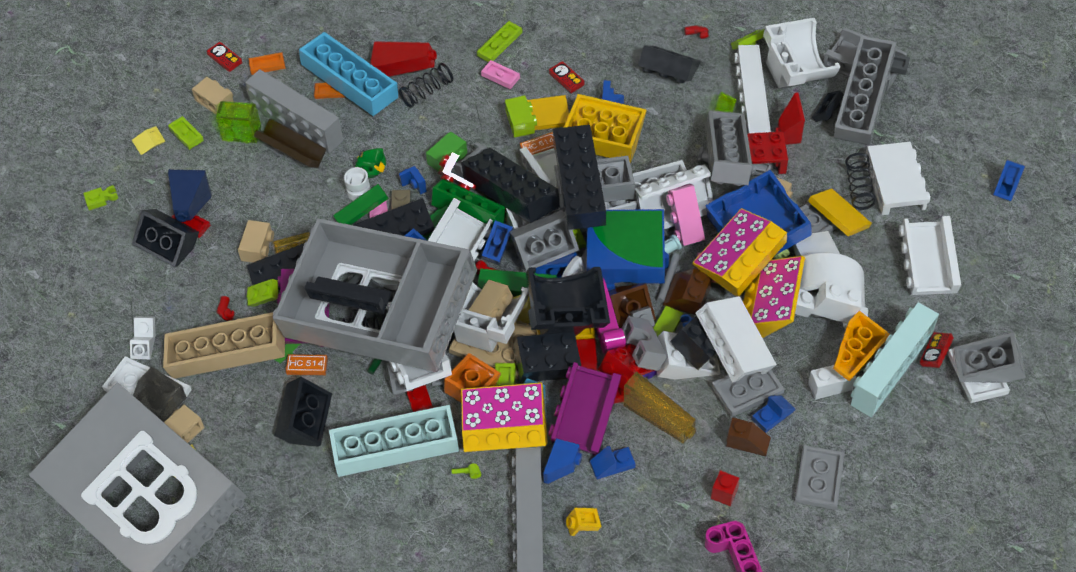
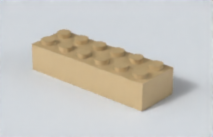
(222, 346)

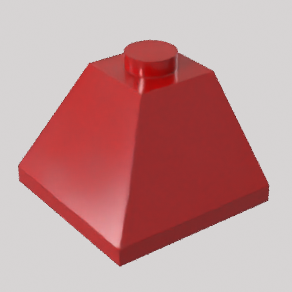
(792, 121)

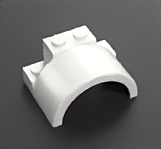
(794, 53)
(839, 286)
(483, 330)

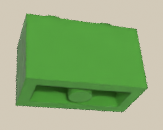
(446, 145)

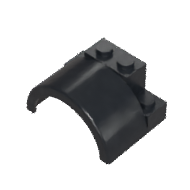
(567, 302)

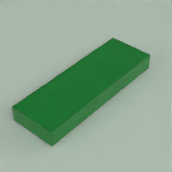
(361, 206)

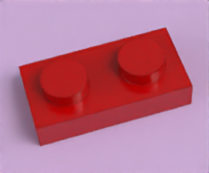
(419, 399)

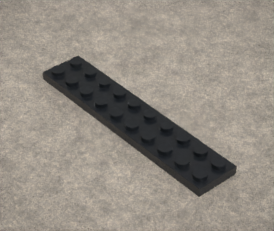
(396, 221)

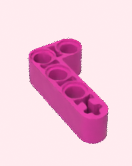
(611, 335)
(733, 544)

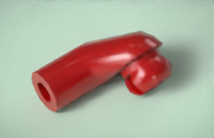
(703, 31)
(223, 310)

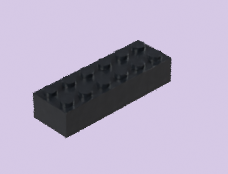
(579, 177)
(511, 185)

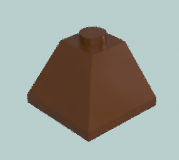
(628, 299)

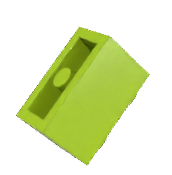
(520, 116)

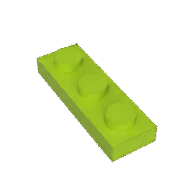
(499, 41)

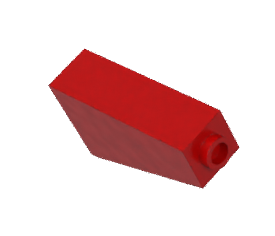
(402, 57)

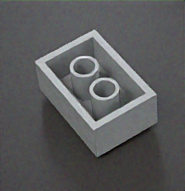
(544, 240)

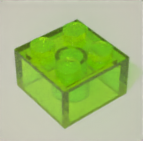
(238, 121)

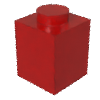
(725, 488)

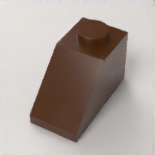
(747, 437)

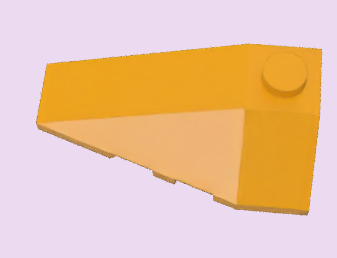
(859, 345)

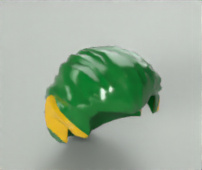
(372, 161)

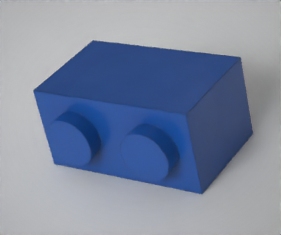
(497, 243)

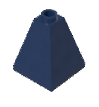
(188, 192)

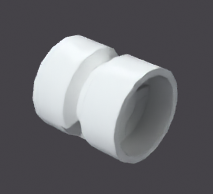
(356, 182)

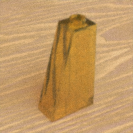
(657, 408)

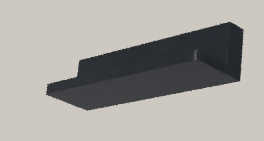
(348, 294)

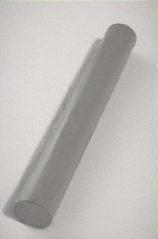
(668, 277)

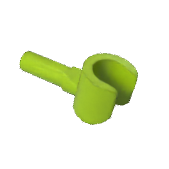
(472, 469)

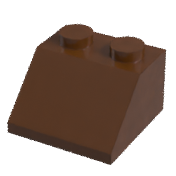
(688, 291)

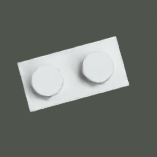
(828, 382)

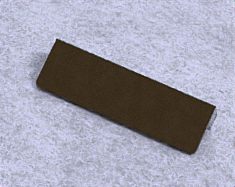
(291, 143)

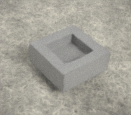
(644, 313)

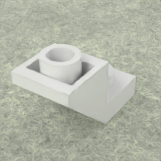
(144, 337)

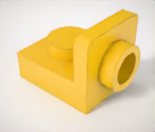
(583, 520)

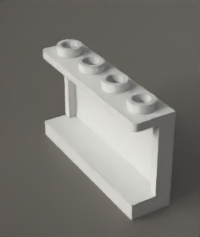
(540, 164)
(896, 176)
(654, 194)
(461, 230)
(930, 257)
(735, 338)
(416, 377)

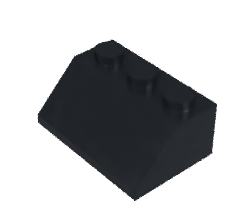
(668, 63)
(164, 237)
(303, 413)

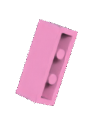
(685, 214)

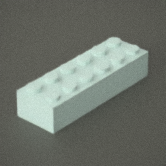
(893, 359)
(393, 440)

